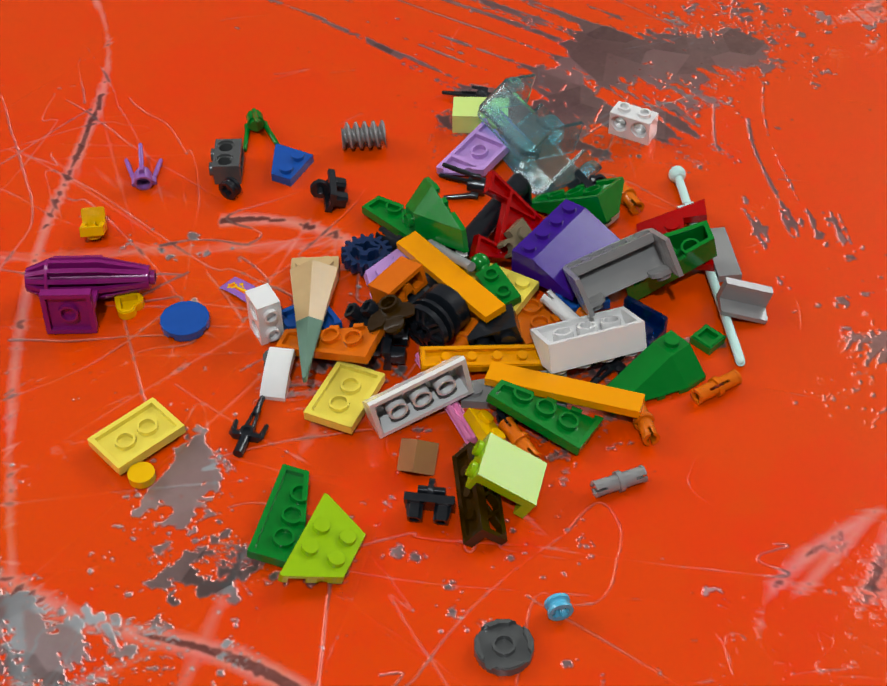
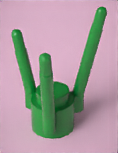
(256, 122)

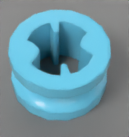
(558, 606)

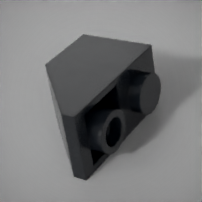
(499, 331)

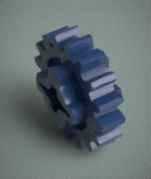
(364, 252)

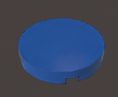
(185, 320)

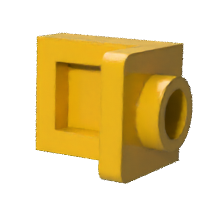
(93, 222)

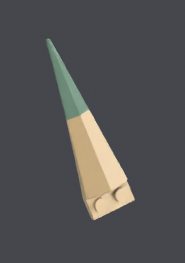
(312, 289)

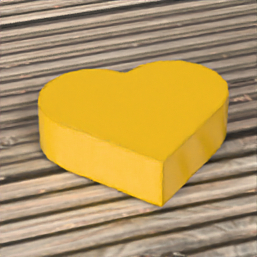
(128, 305)

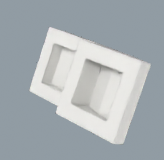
(277, 373)

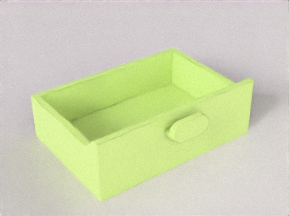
(465, 114)

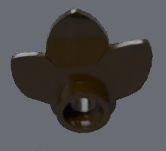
(390, 315)

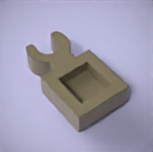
(514, 235)

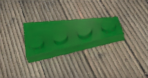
(387, 214)
(561, 425)
(282, 518)

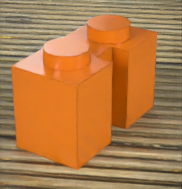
(399, 279)

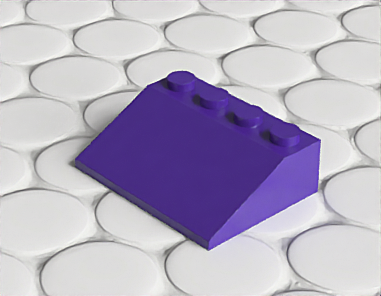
(558, 240)

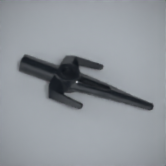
(482, 92)
(609, 367)
(247, 432)

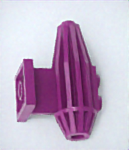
(73, 284)

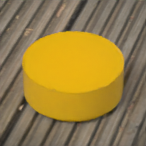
(141, 475)

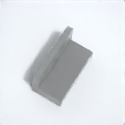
(744, 300)

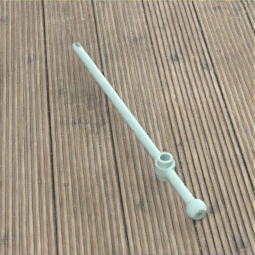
(677, 175)

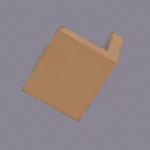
(417, 456)

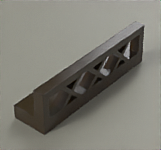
(473, 507)

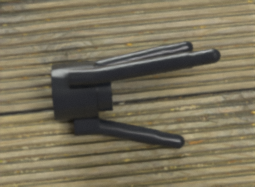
(475, 182)

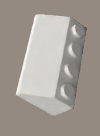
(589, 340)
(419, 396)

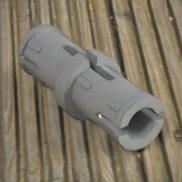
(619, 481)

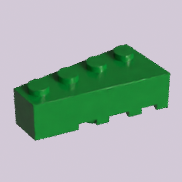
(692, 247)

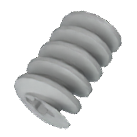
(363, 135)

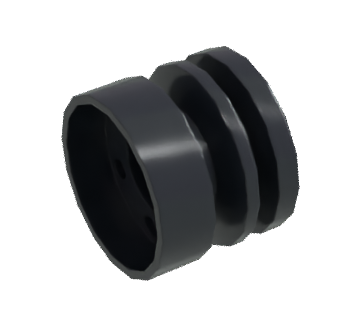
(437, 316)

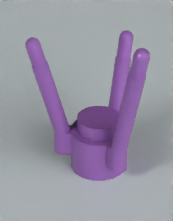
(143, 177)

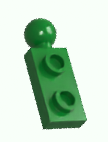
(495, 280)

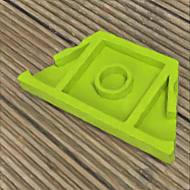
(325, 546)

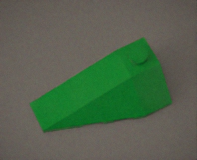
(600, 199)
(433, 219)
(662, 369)

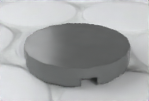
(503, 647)

